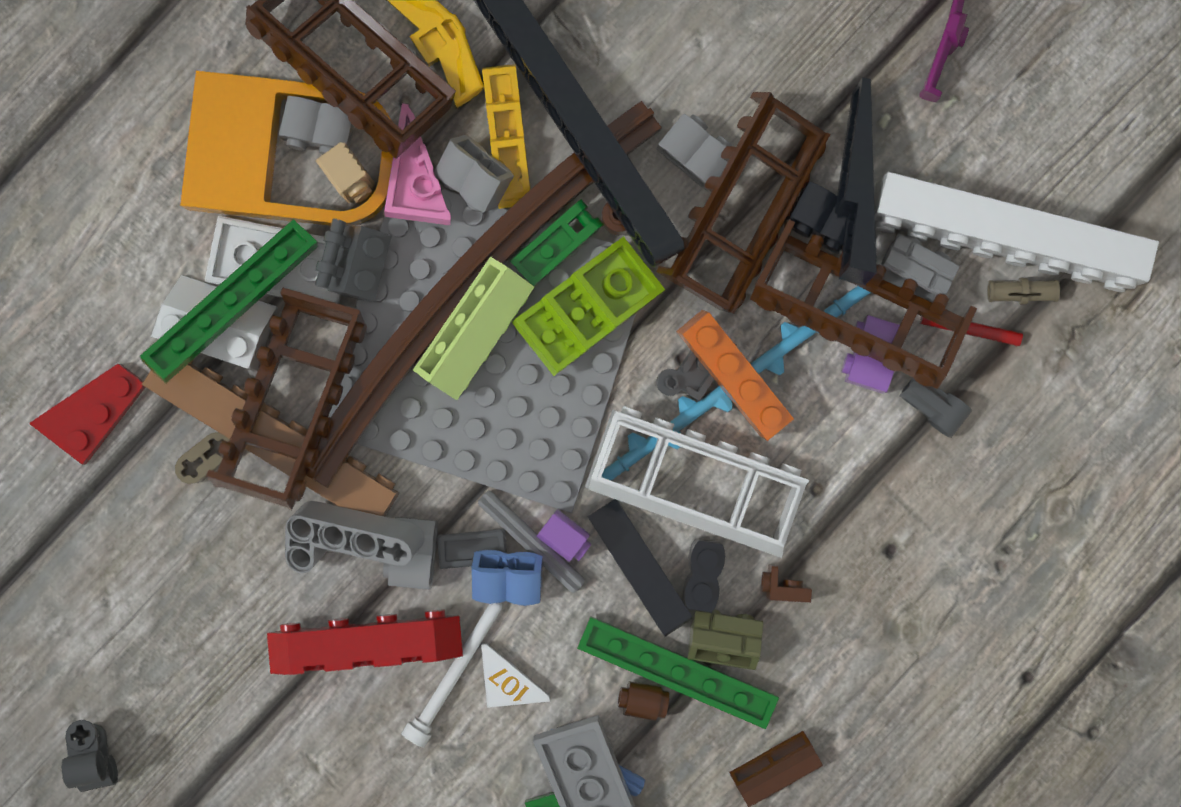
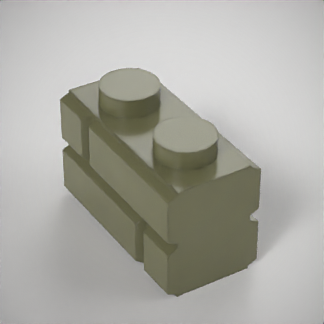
(725, 639)

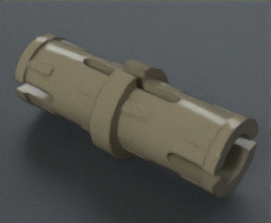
(1023, 291)

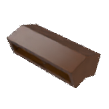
(776, 769)

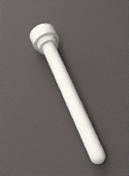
(419, 729)

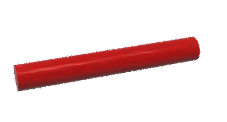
(985, 332)

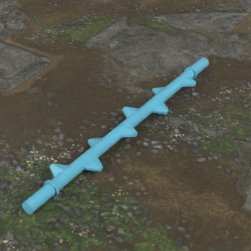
(691, 410)

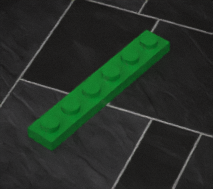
(228, 301)
(678, 672)

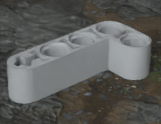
(347, 531)

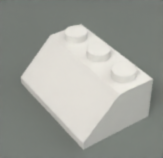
(237, 343)

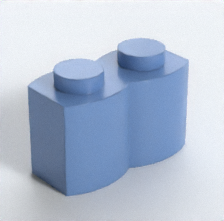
(507, 577)

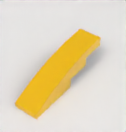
(506, 128)

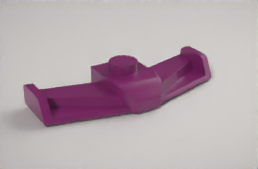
(953, 36)

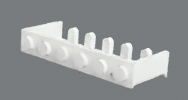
(724, 452)

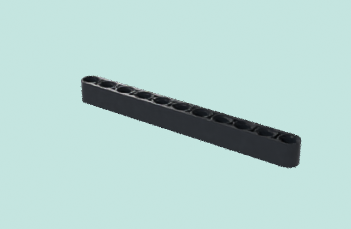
(584, 129)

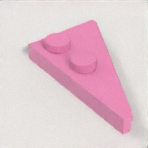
(412, 184)

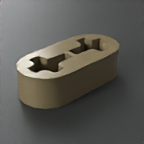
(197, 452)

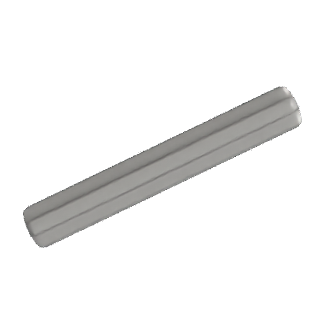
(527, 538)

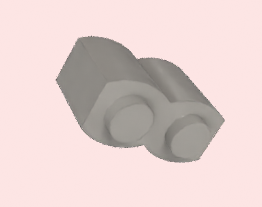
(314, 125)
(694, 149)
(473, 174)
(420, 569)

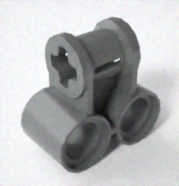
(89, 762)

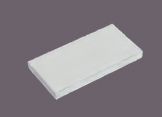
(239, 239)

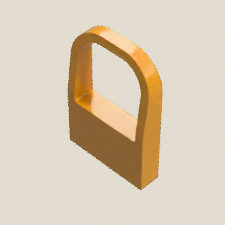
(235, 151)

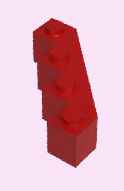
(355, 645)

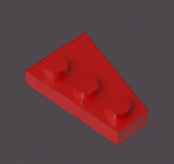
(91, 413)

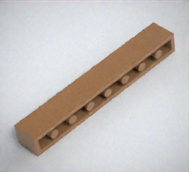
(213, 404)

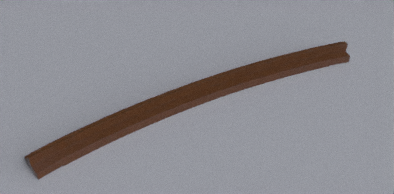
(429, 316)

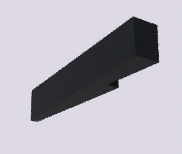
(856, 190)

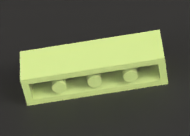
(473, 328)

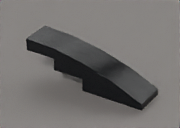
(640, 567)

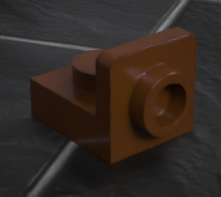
(790, 590)

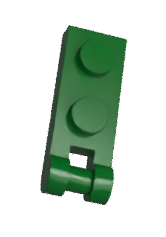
(556, 244)

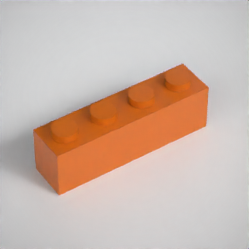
(735, 375)

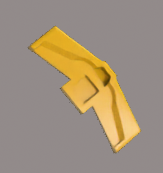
(443, 39)

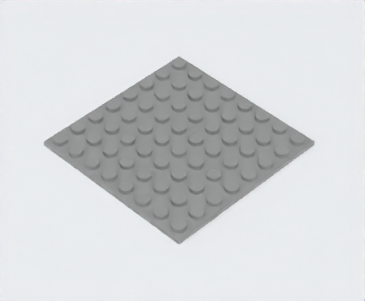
(515, 419)

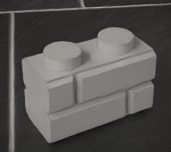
(911, 260)

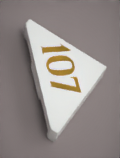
(506, 683)

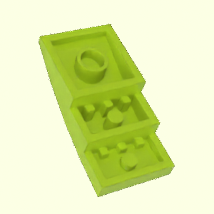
(588, 306)

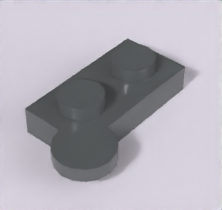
(689, 378)

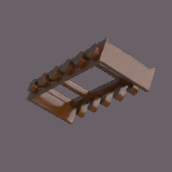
(335, 89)
(780, 209)
(860, 341)
(258, 388)

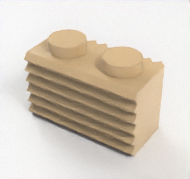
(346, 173)

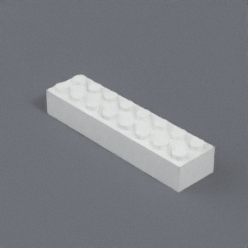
(1013, 233)

